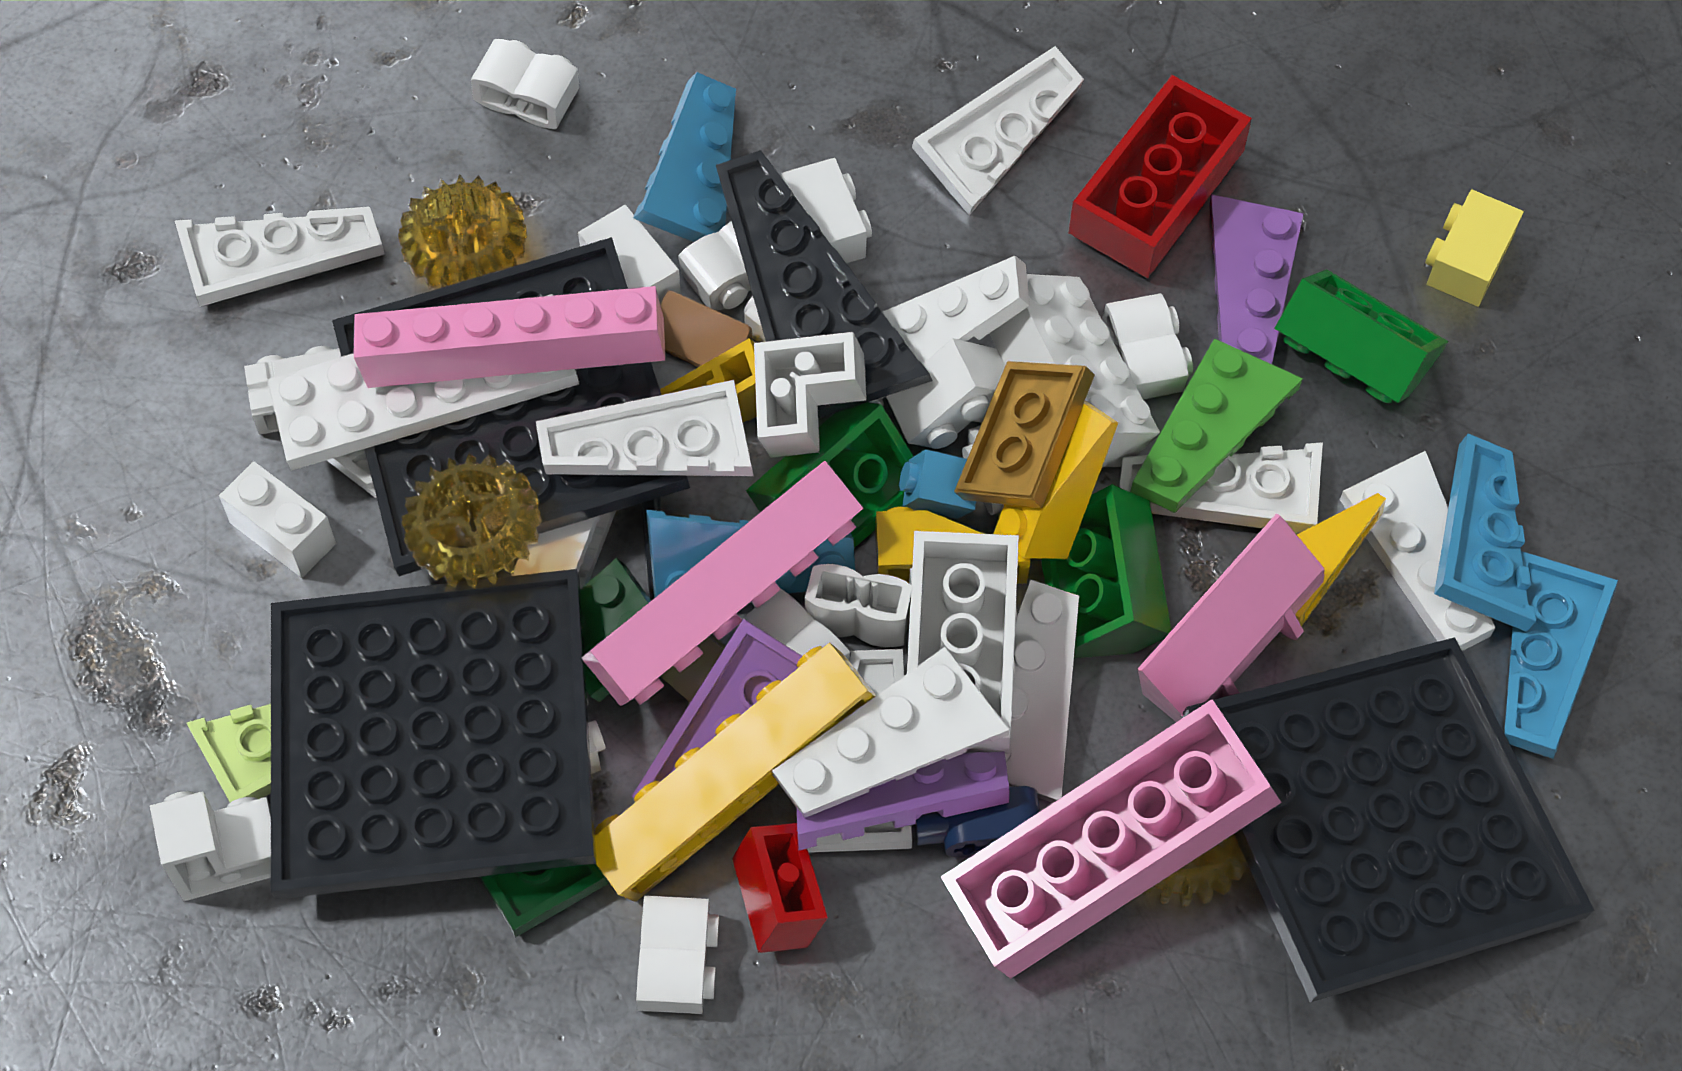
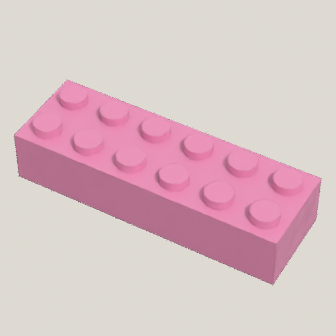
(1110, 840)

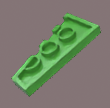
(1210, 422)

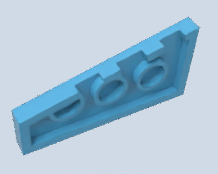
(685, 187)
(1482, 538)
(683, 542)
(1554, 652)

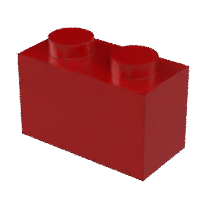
(779, 888)

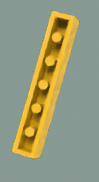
(727, 773)

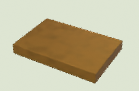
(1024, 433)

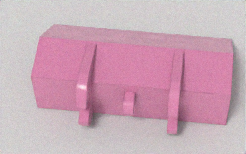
(1233, 622)

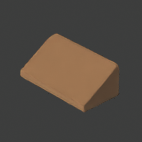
(697, 331)

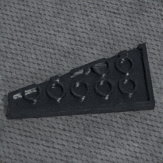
(804, 282)

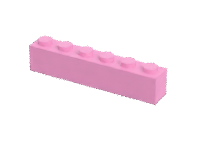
(509, 337)
(722, 584)

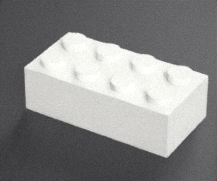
(1068, 330)
(968, 605)

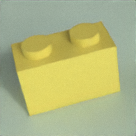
(1473, 248)

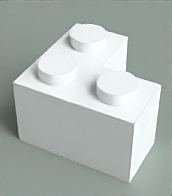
(798, 377)
(960, 393)
(210, 848)

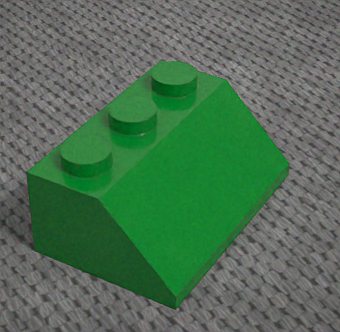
(1359, 336)
(861, 451)
(1115, 575)

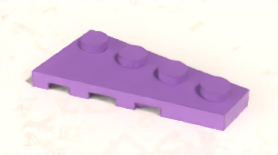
(1252, 271)
(742, 670)
(945, 786)

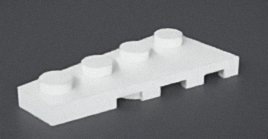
(990, 133)
(1252, 488)
(1410, 545)
(908, 726)

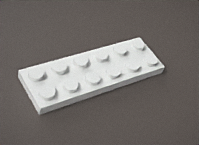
(332, 412)

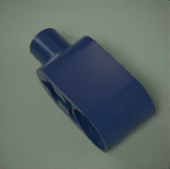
(975, 830)

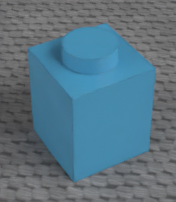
(931, 482)

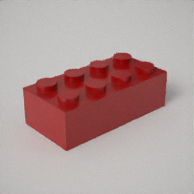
(1159, 176)

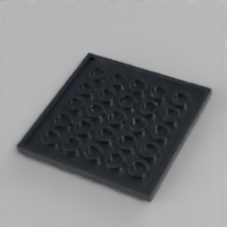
(512, 430)
(429, 735)
(1395, 820)

